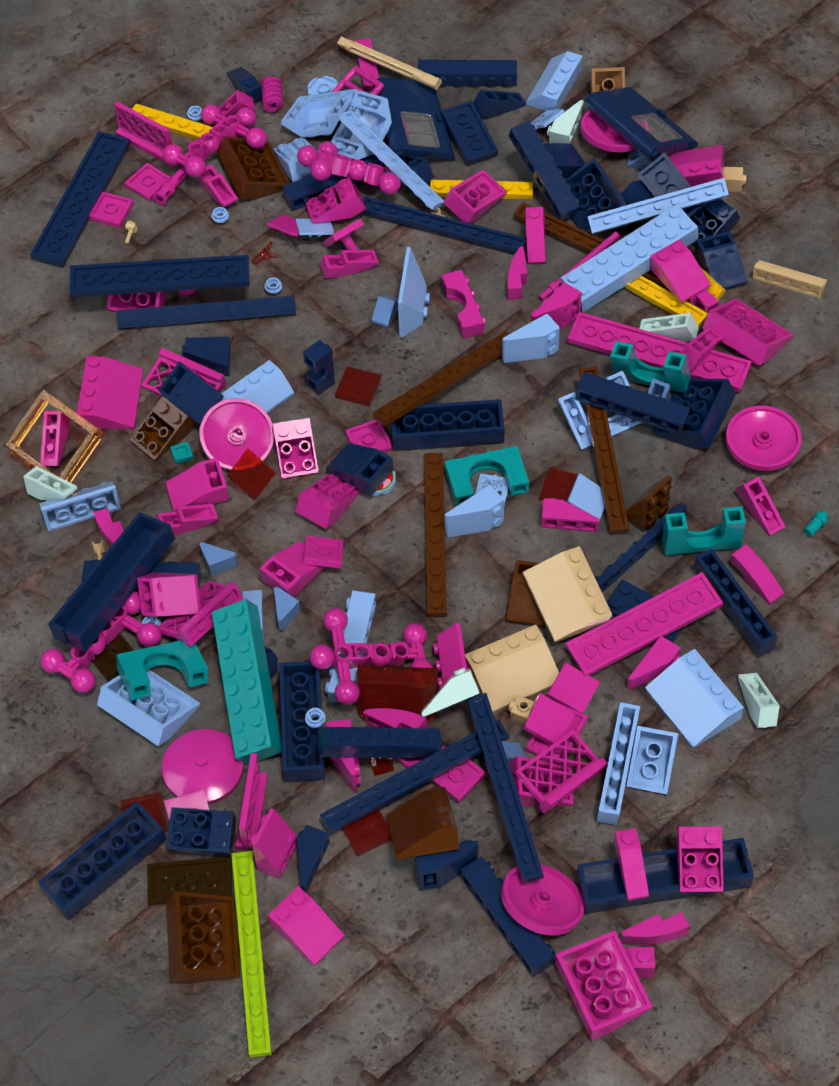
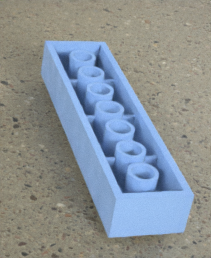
(629, 256)

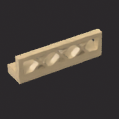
(789, 279)

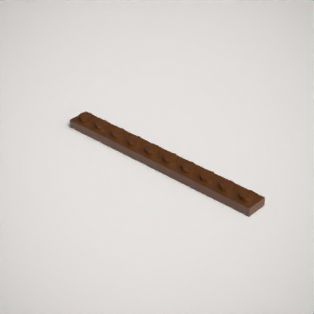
(573, 236)
(440, 381)
(606, 464)
(435, 535)

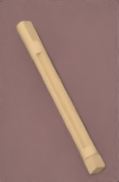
(390, 63)

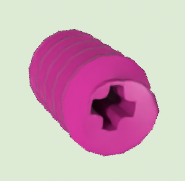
(272, 94)

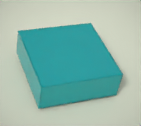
(182, 453)

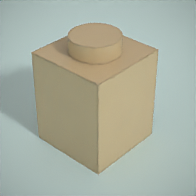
(734, 178)

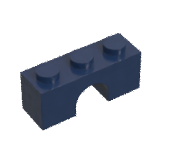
(320, 360)

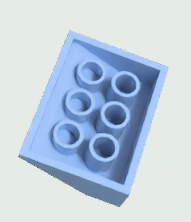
(694, 699)
(152, 716)

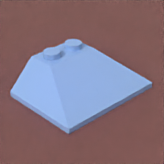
(317, 113)
(374, 113)
(412, 296)
(577, 416)

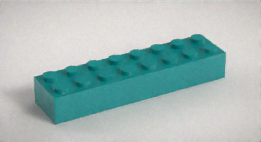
(246, 681)

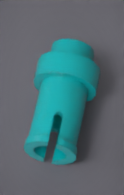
(818, 520)

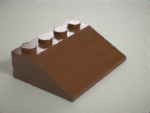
(252, 170)
(424, 825)
(202, 937)

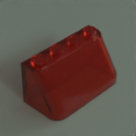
(396, 688)

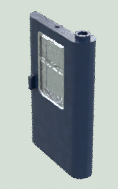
(416, 120)
(639, 122)

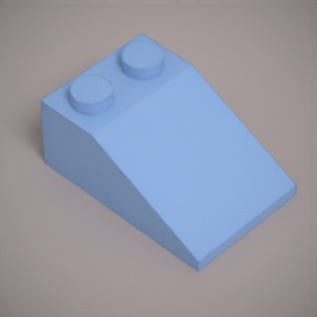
(532, 341)
(476, 514)
(652, 759)

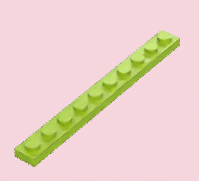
(251, 955)

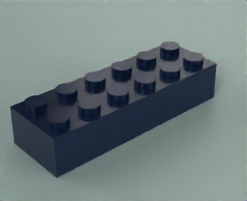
(450, 425)
(298, 694)
(102, 860)

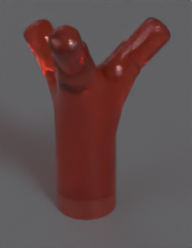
(263, 254)

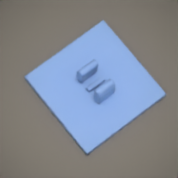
(306, 227)
(587, 496)

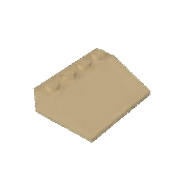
(567, 594)
(513, 667)

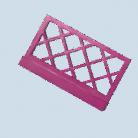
(138, 136)
(171, 360)
(202, 621)
(573, 782)
(252, 804)

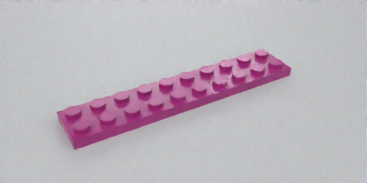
(653, 348)

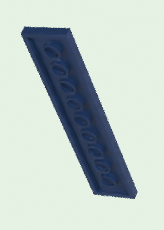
(80, 198)
(159, 275)

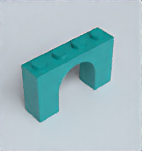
(674, 371)
(504, 461)
(726, 535)
(134, 665)

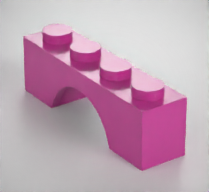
(457, 288)

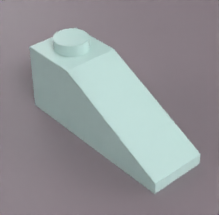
(566, 124)
(678, 326)
(46, 485)
(457, 688)
(759, 700)

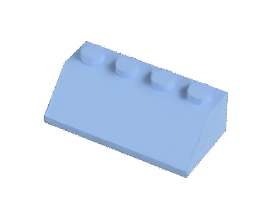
(556, 81)
(263, 386)
(80, 505)

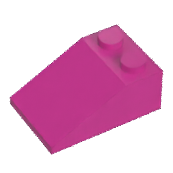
(474, 196)
(679, 271)
(525, 795)
(305, 926)

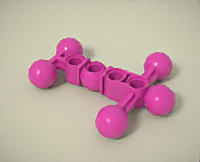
(209, 143)
(330, 162)
(76, 668)
(347, 691)

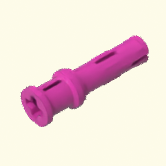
(168, 188)

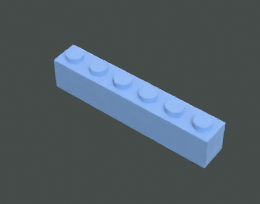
(360, 617)
(618, 764)

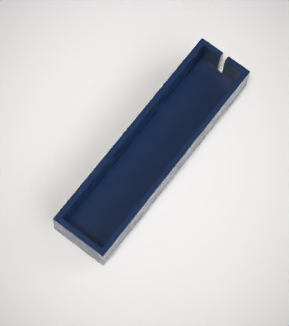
(111, 581)
(604, 887)

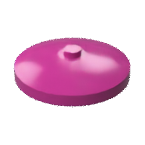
(602, 135)
(233, 428)
(763, 438)
(202, 762)
(543, 905)

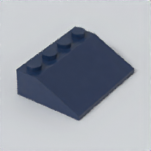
(594, 192)
(708, 406)

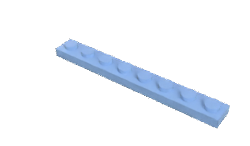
(391, 160)
(657, 205)

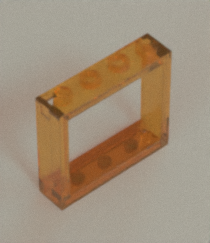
(29, 419)

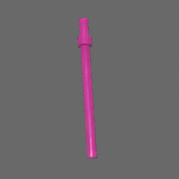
(551, 287)

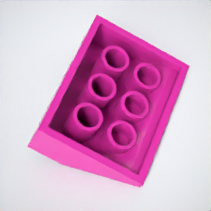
(700, 164)
(747, 331)
(110, 393)
(602, 984)

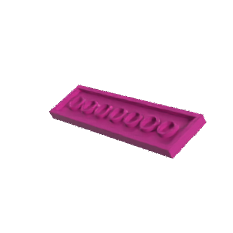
(644, 624)

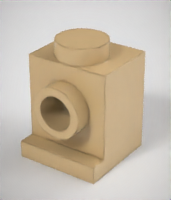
(520, 709)

